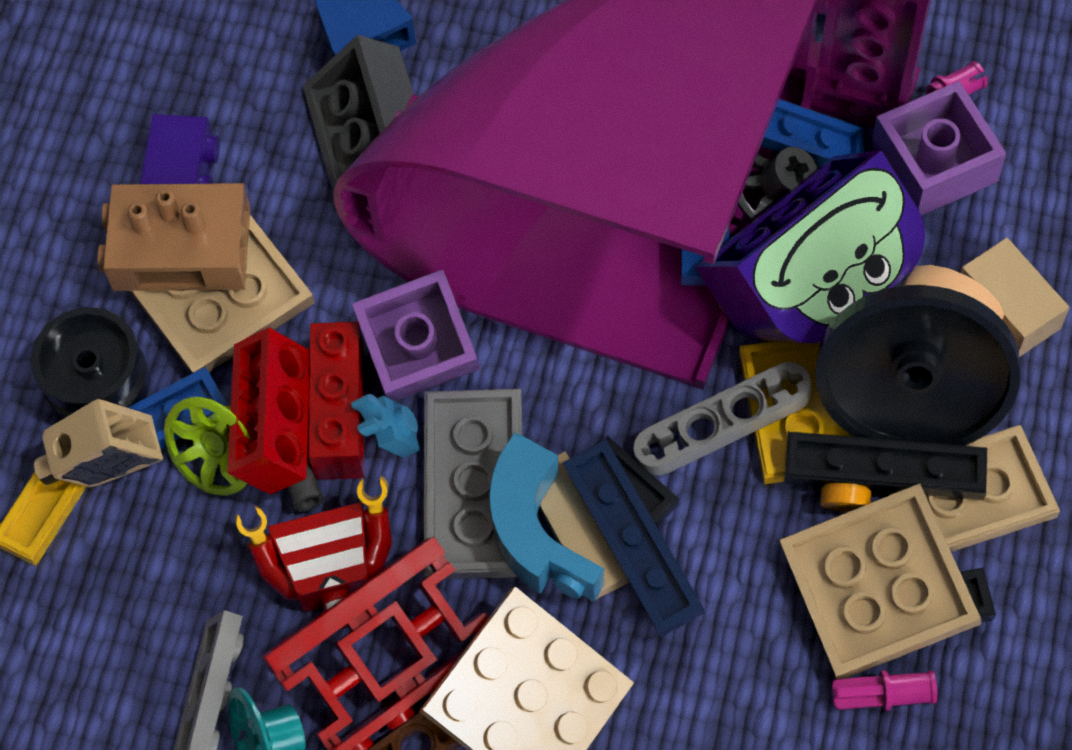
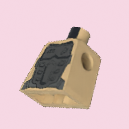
(98, 445)

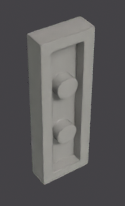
(209, 684)

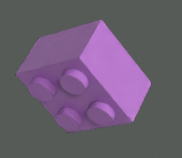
(939, 147)
(416, 336)

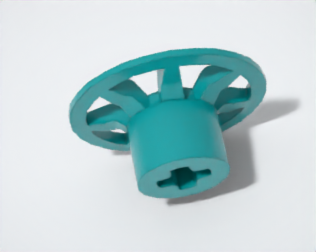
(267, 730)

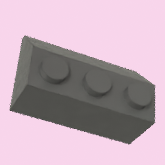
(355, 100)

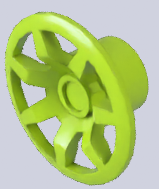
(209, 440)

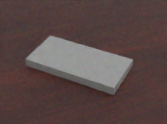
(461, 448)

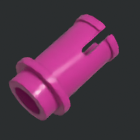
(962, 75)

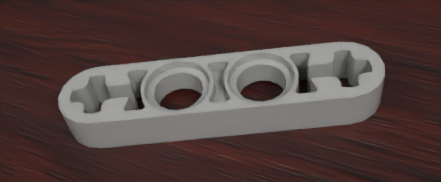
(719, 411)

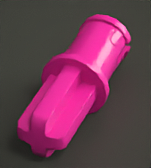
(884, 690)

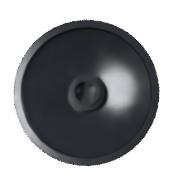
(918, 367)

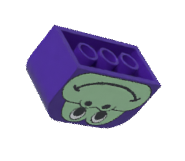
(818, 251)

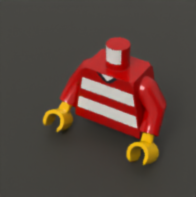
(323, 553)

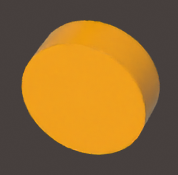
(844, 496)

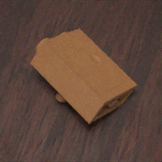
(175, 237)

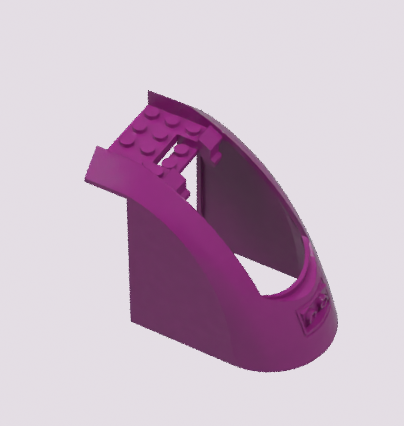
(603, 144)

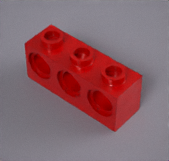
(335, 382)
(273, 406)

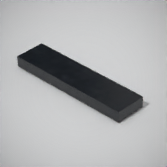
(886, 464)

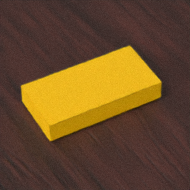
(37, 517)

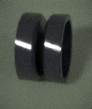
(89, 358)

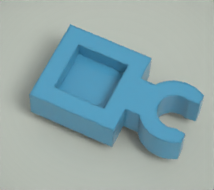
(390, 422)

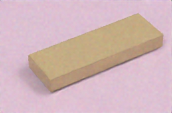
(576, 528)

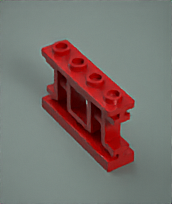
(361, 617)

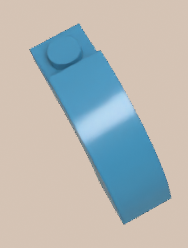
(516, 491)

